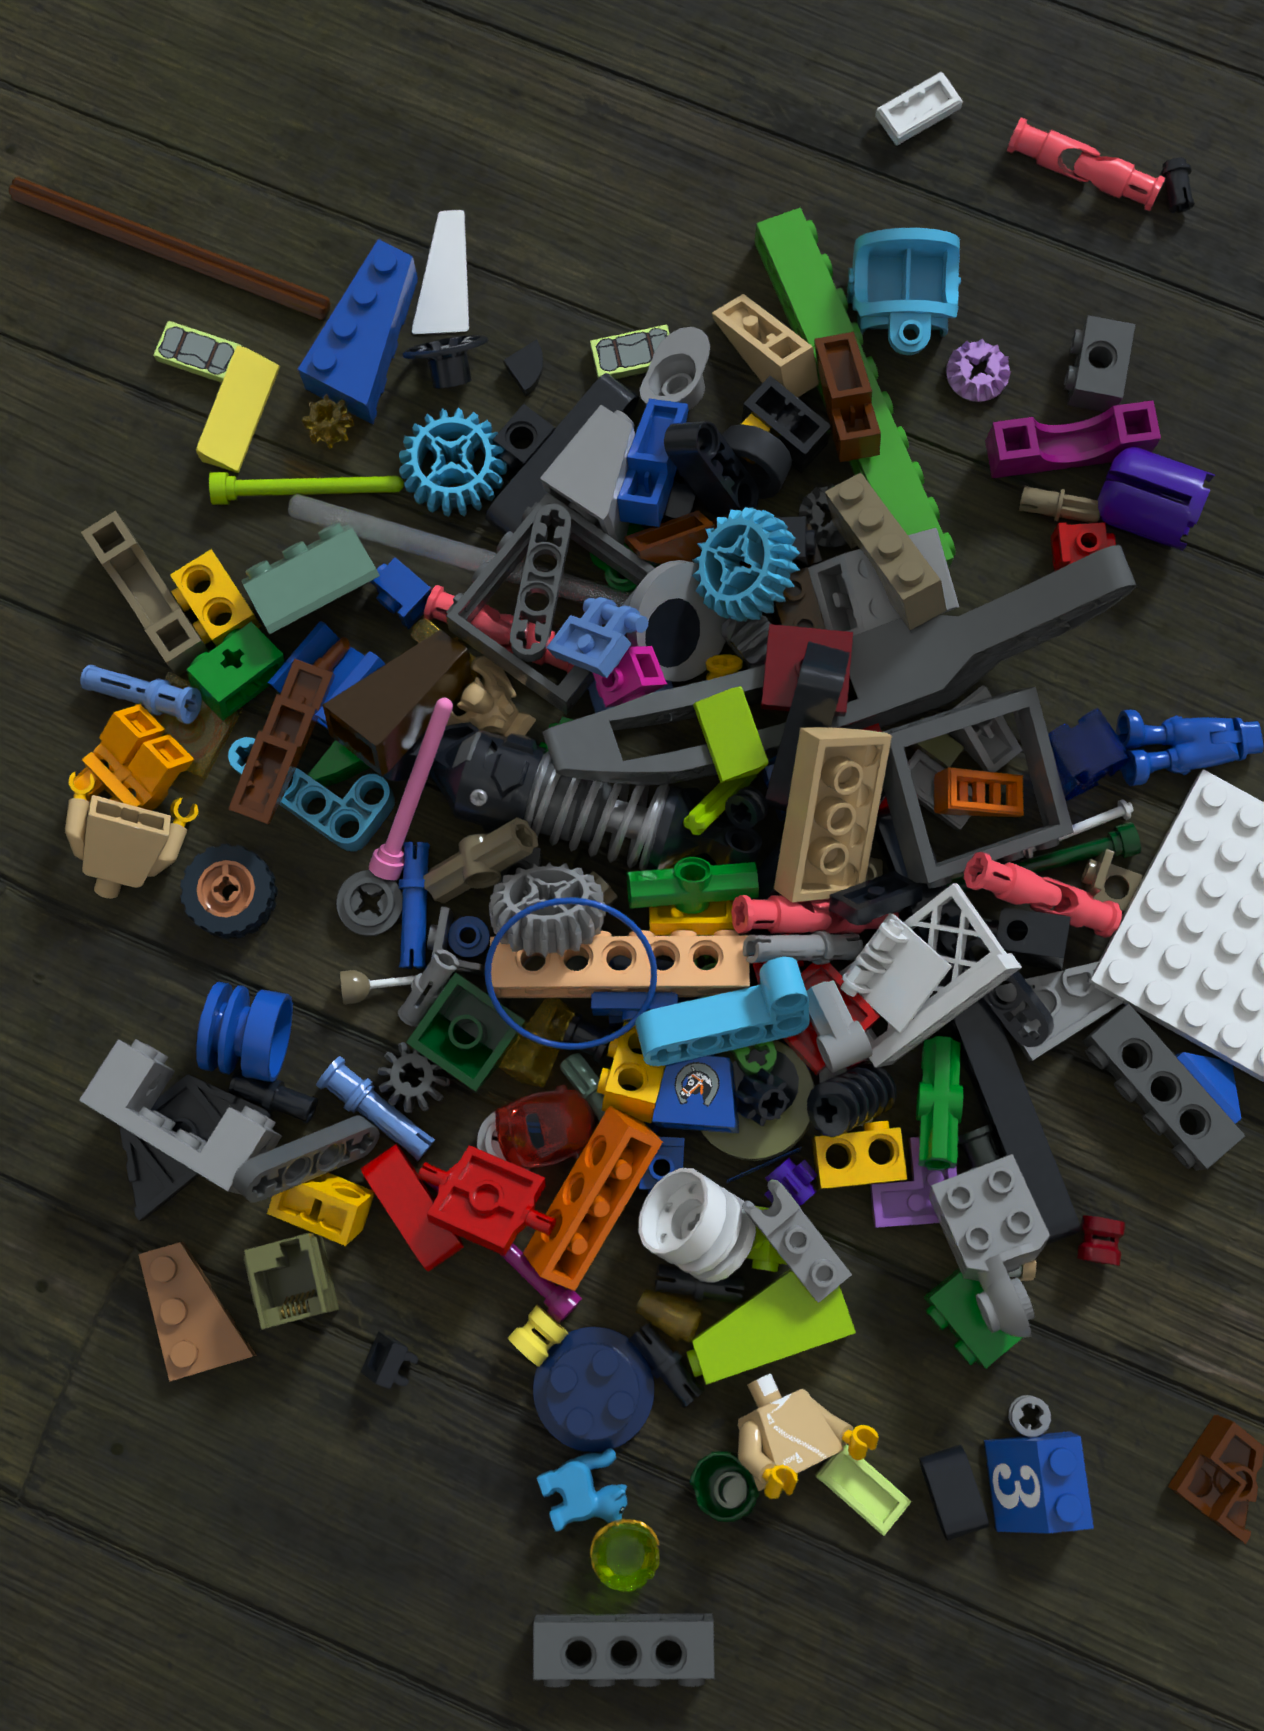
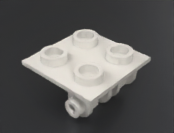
(895, 972)

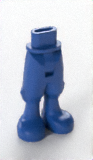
(1193, 743)

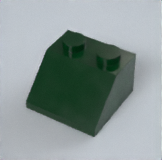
(465, 1033)

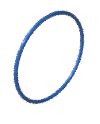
(577, 901)

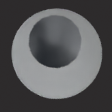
(679, 623)

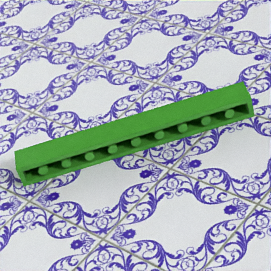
(819, 310)

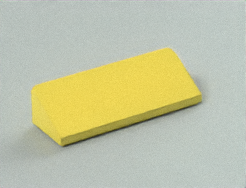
(237, 410)

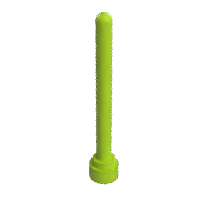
(227, 488)

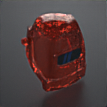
(544, 1128)

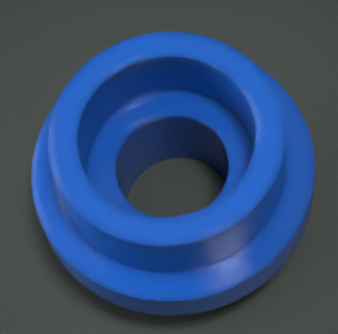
(472, 949)

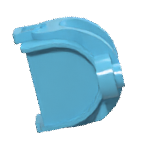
(905, 283)

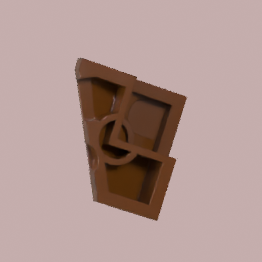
(1221, 1475)

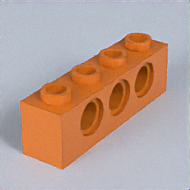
(593, 1198)

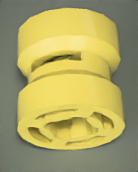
(530, 1342)

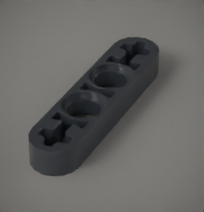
(1002, 1009)

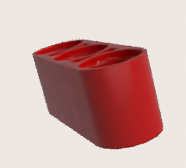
(407, 1204)

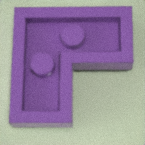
(907, 1201)

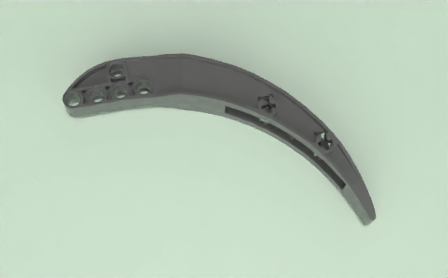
(890, 679)

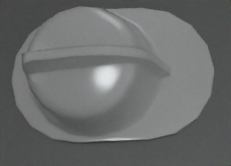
(678, 368)

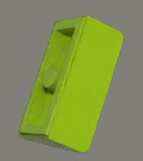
(731, 735)

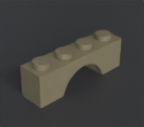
(904, 572)
(145, 592)

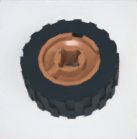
(245, 908)

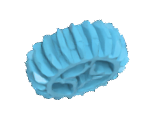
(434, 486)
(756, 540)

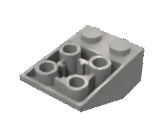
(853, 594)

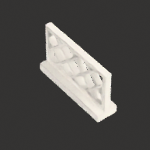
(957, 995)

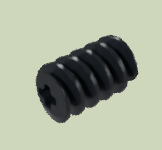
(850, 1099)

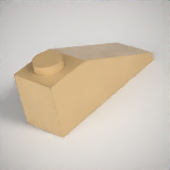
(768, 345)

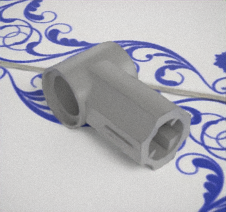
(839, 1037)

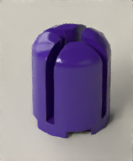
(1153, 496)

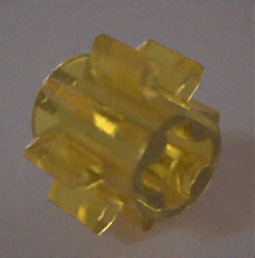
(333, 413)

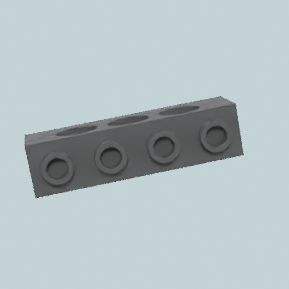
(1214, 1129)
(602, 1631)

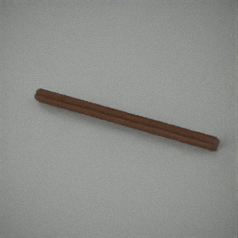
(170, 248)

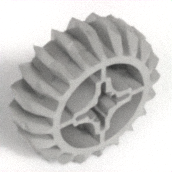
(552, 927)

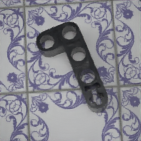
(811, 706)

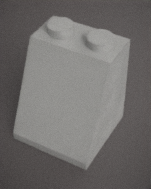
(593, 470)

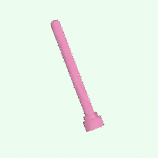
(388, 860)

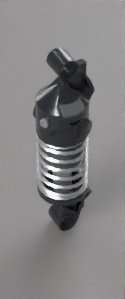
(510, 777)

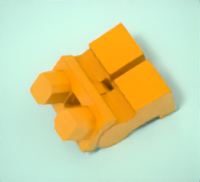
(134, 760)

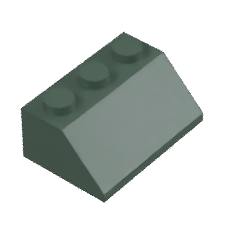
(309, 576)

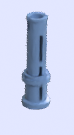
(170, 701)
(361, 1097)

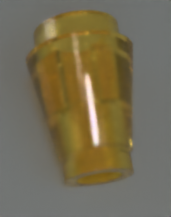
(671, 1314)

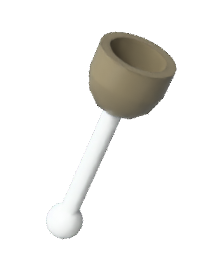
(356, 985)

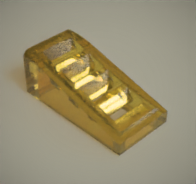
(531, 1061)

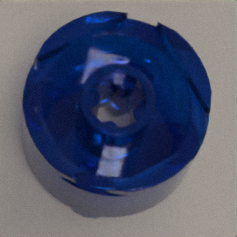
(1086, 753)

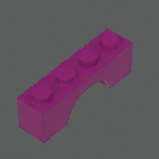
(1034, 447)

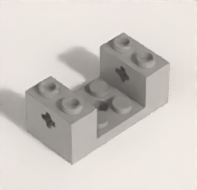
(128, 1089)

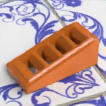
(952, 793)

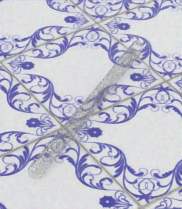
(436, 547)

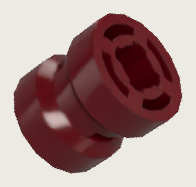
(1101, 1250)

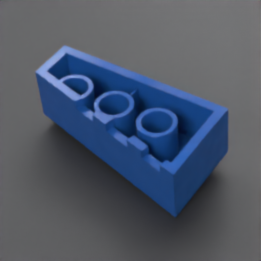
(362, 333)

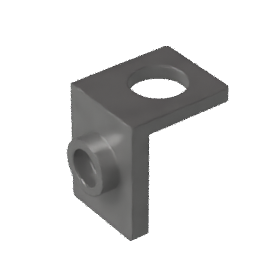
(439, 940)

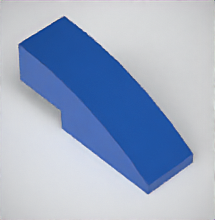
(649, 467)

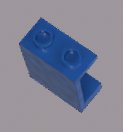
(347, 672)

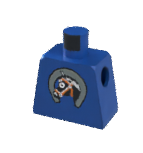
(698, 1096)

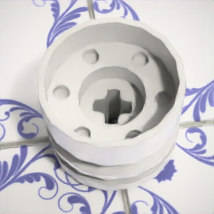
(696, 1225)

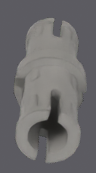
(438, 971)

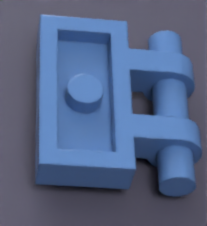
(593, 646)

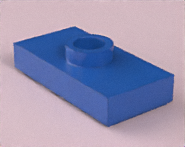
(628, 1003)

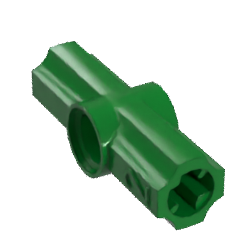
(692, 885)
(939, 1103)

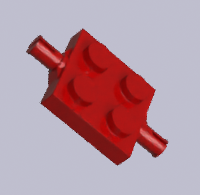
(486, 1200)

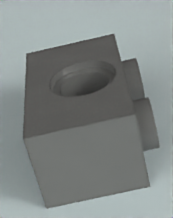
(1111, 345)

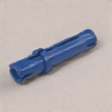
(414, 905)

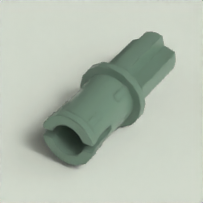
(584, 1081)

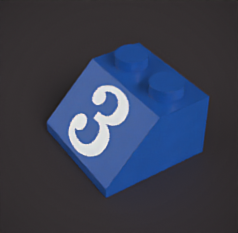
(1038, 1483)

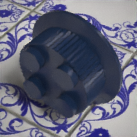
(593, 1390)

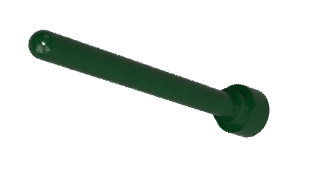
(1122, 840)

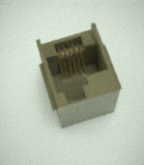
(290, 1280)

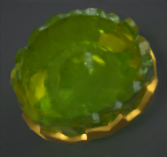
(625, 1554)

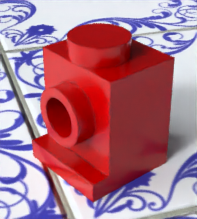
(1067, 542)

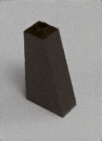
(394, 704)

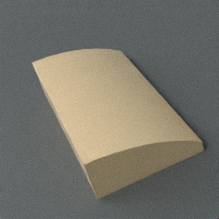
(831, 811)

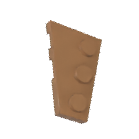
(188, 1315)

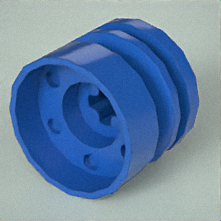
(236, 1030)

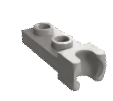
(798, 1242)

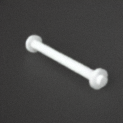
(1124, 809)

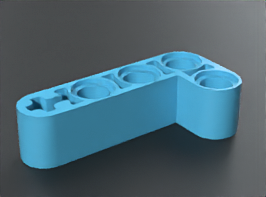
(336, 811)
(727, 1020)

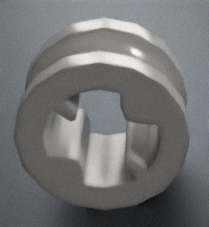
(1016, 1413)

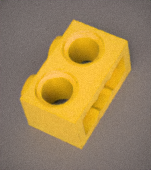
(219, 598)
(632, 1070)
(860, 1167)
(325, 1207)

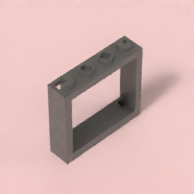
(491, 576)
(1042, 770)

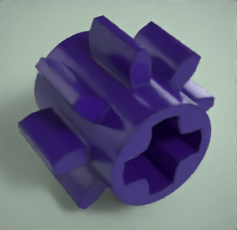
(795, 1180)

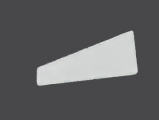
(444, 288)

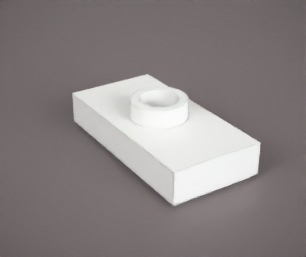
(919, 108)

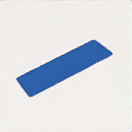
(764, 1165)

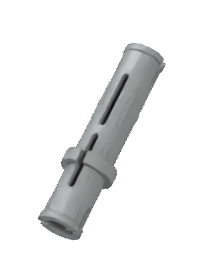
(817, 947)

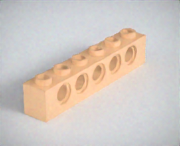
(684, 977)

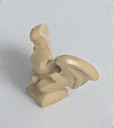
(490, 703)

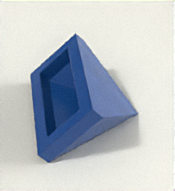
(1217, 1079)

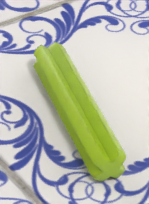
(714, 804)

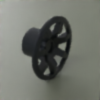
(447, 363)

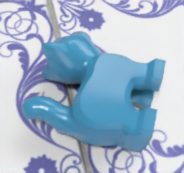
(576, 1487)

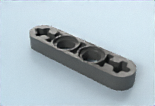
(540, 582)
(270, 1171)

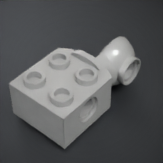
(991, 1233)

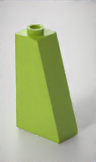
(769, 1327)

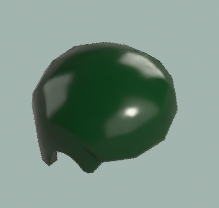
(724, 1487)

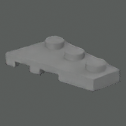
(1069, 1001)

